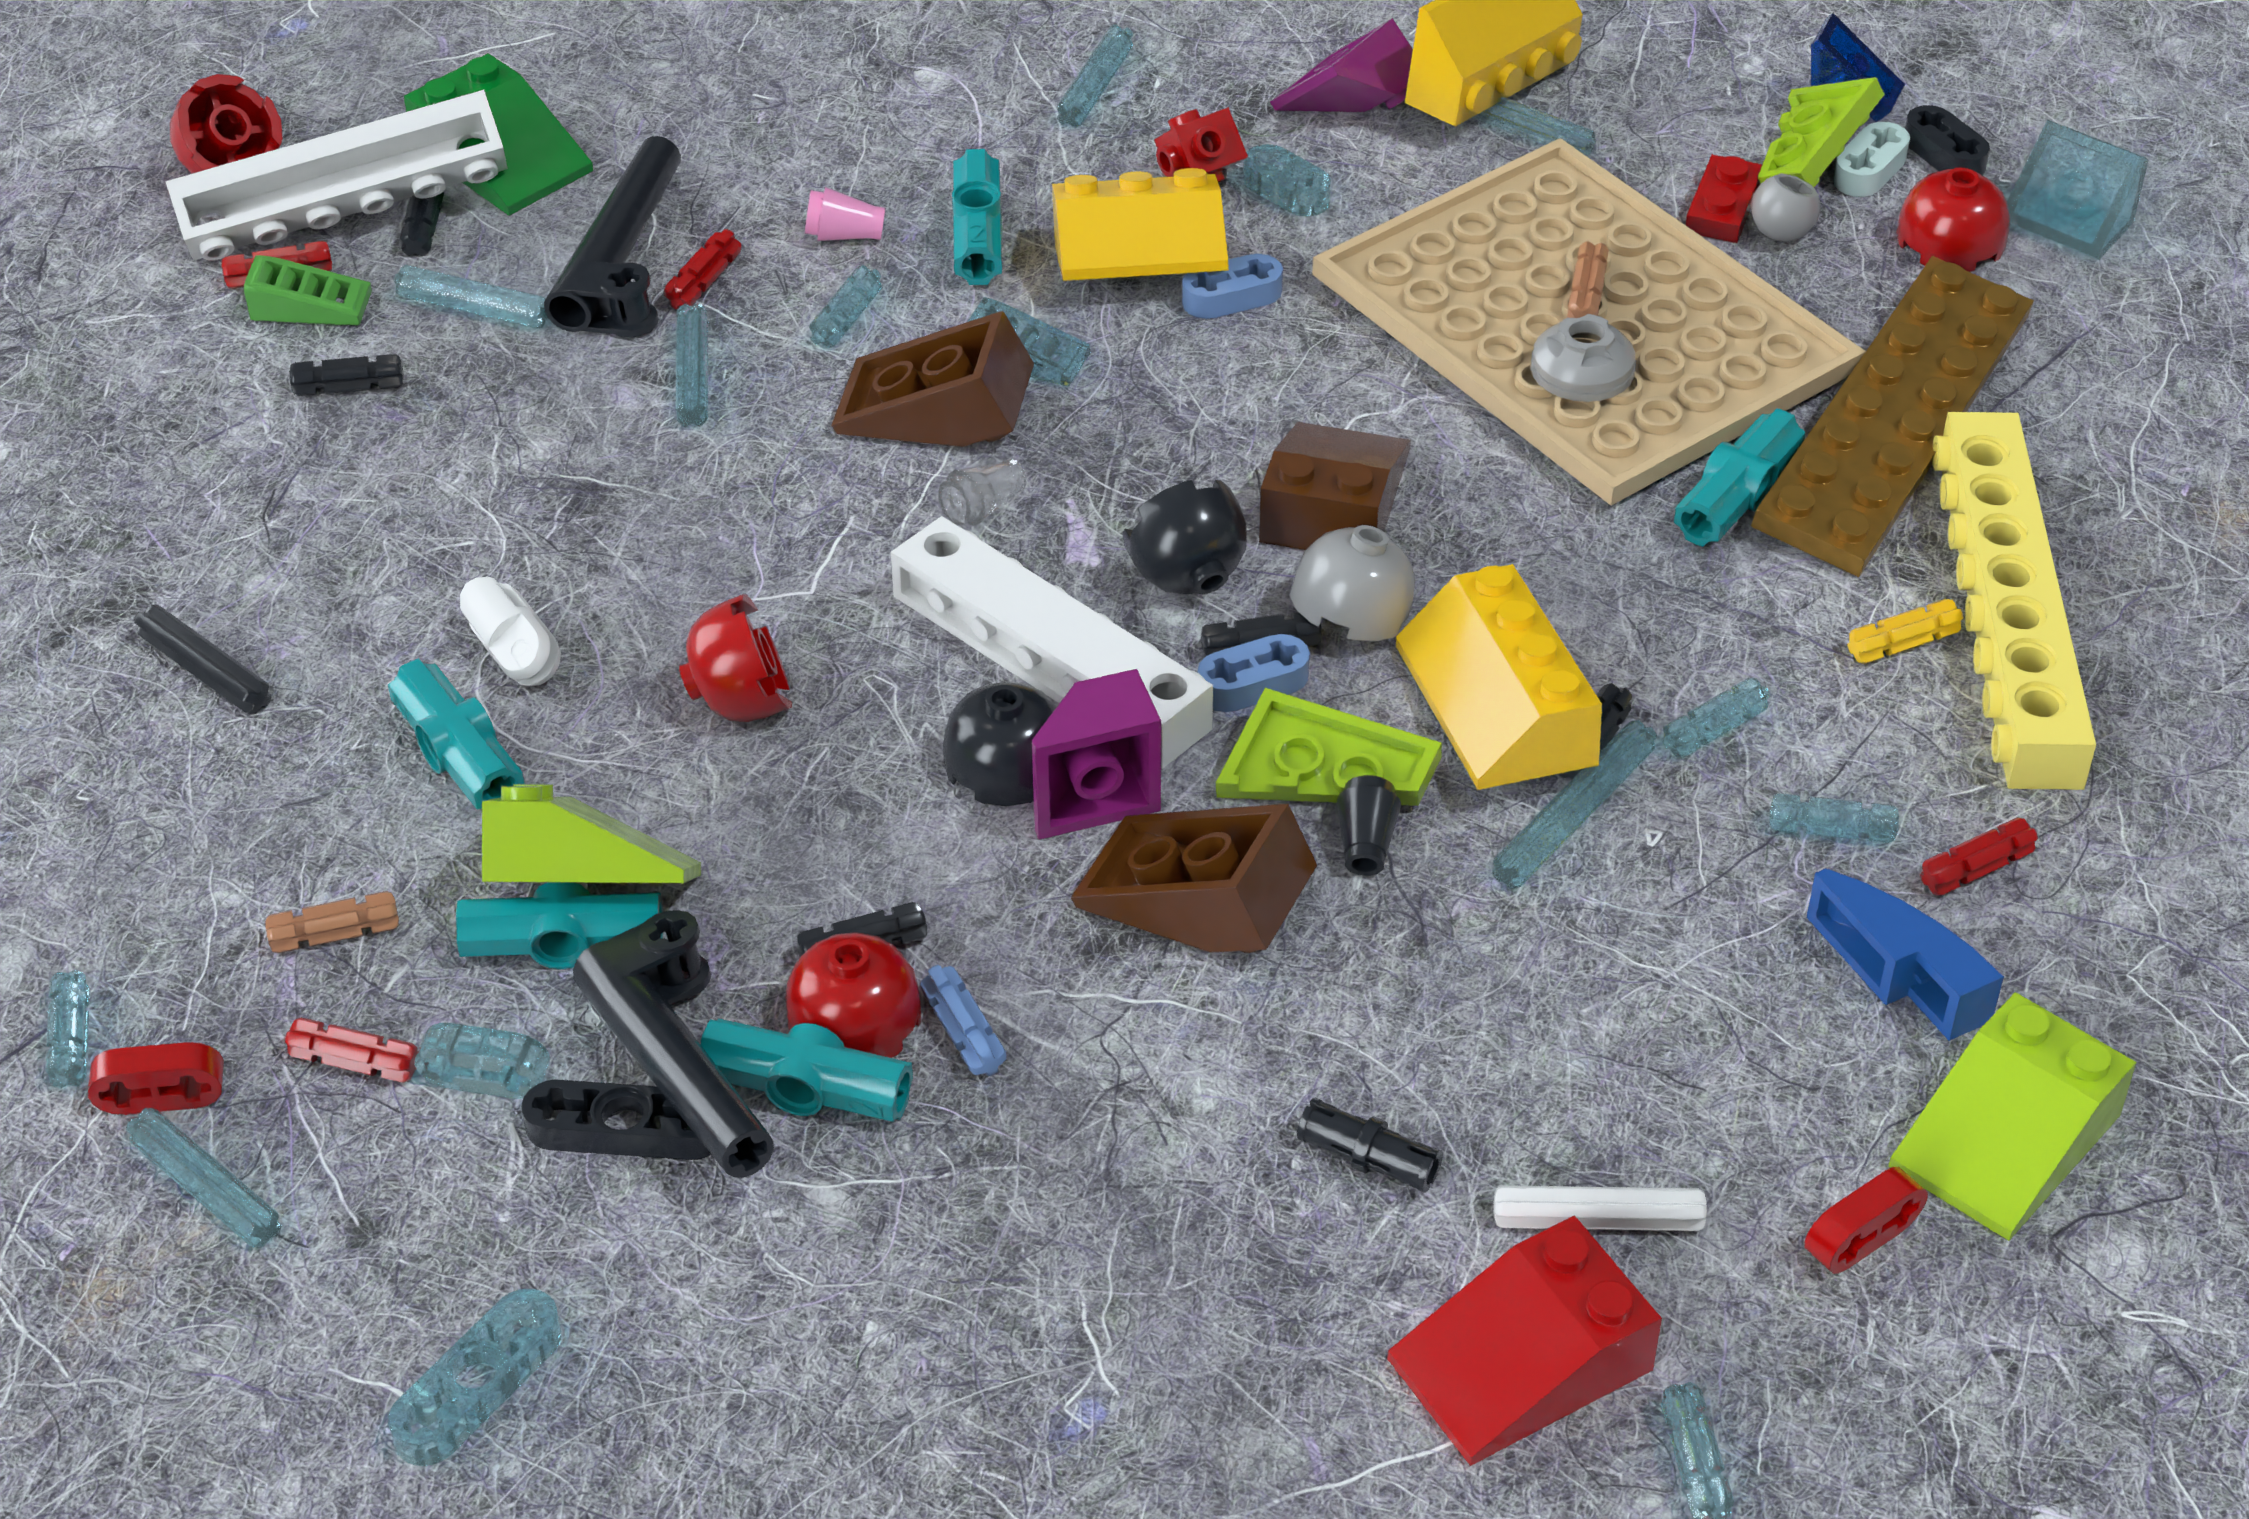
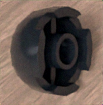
(1188, 538)
(991, 741)

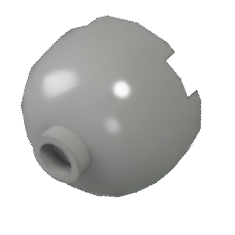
(1355, 582)

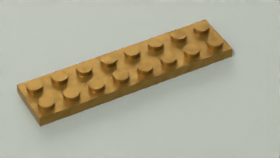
(1882, 423)

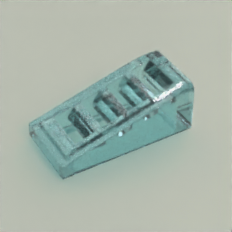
(1045, 339)

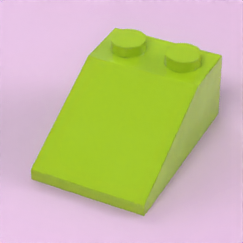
(561, 839)
(2015, 1115)

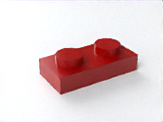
(1724, 198)

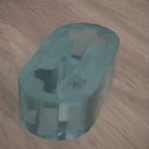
(1287, 180)
(481, 1060)

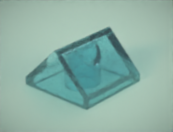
(2077, 190)

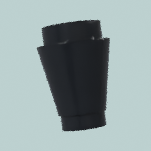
(1367, 822)

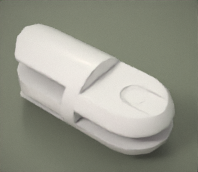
(510, 631)

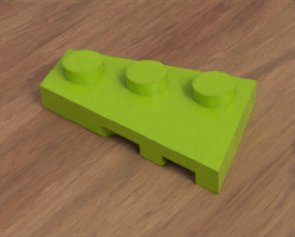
(1819, 127)
(1312, 751)

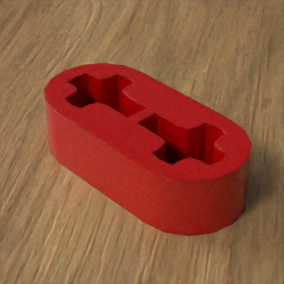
(156, 1077)
(1865, 1220)

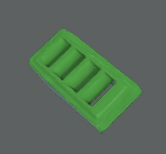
(303, 294)

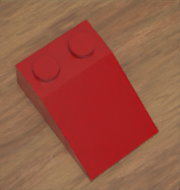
(1529, 1342)

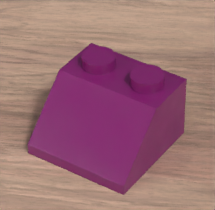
(1097, 756)

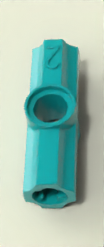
(977, 217)
(1738, 477)
(453, 732)
(550, 925)
(809, 1069)

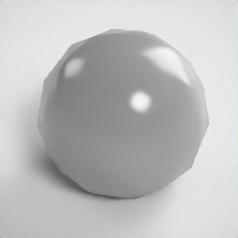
(1785, 207)

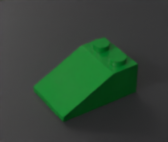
(535, 144)

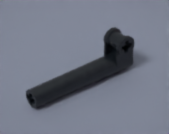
(596, 282)
(632, 987)

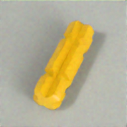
(1905, 631)

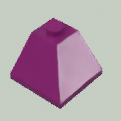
(1355, 76)

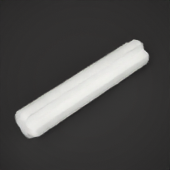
(1601, 1207)

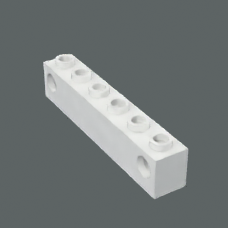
(337, 176)
(1040, 628)

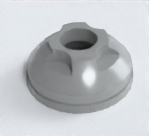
(1583, 369)

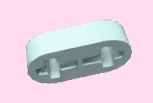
(1871, 159)

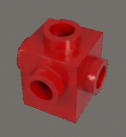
(1200, 143)

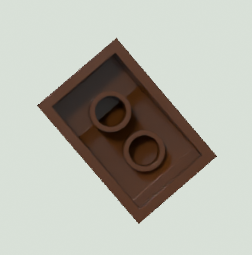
(940, 387)
(1328, 482)
(1202, 875)

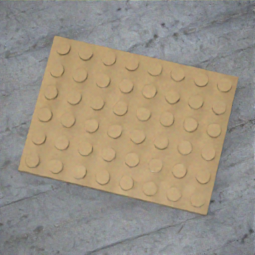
(1494, 268)

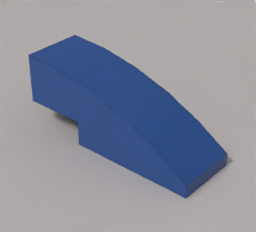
(1905, 953)

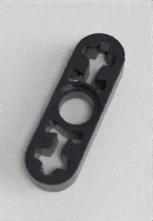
(603, 1100)

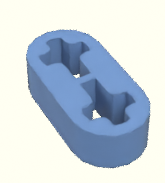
(1248, 284)
(1247, 669)

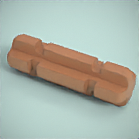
(1588, 280)
(331, 922)

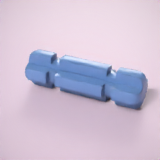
(963, 1020)

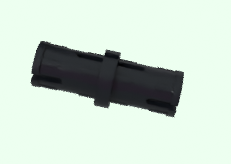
(1369, 1145)

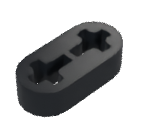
(1945, 140)

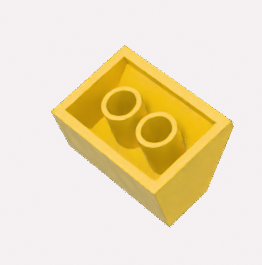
(1139, 225)

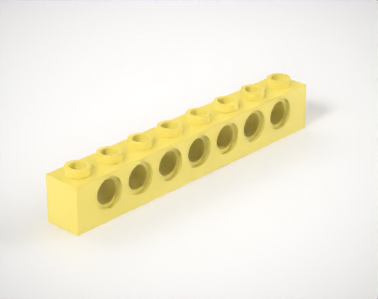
(2013, 603)

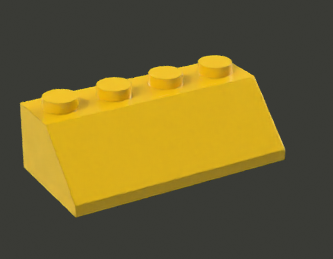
(1485, 51)
(1501, 680)

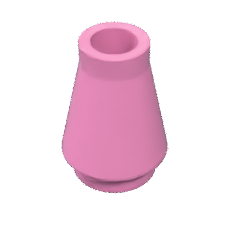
(842, 217)

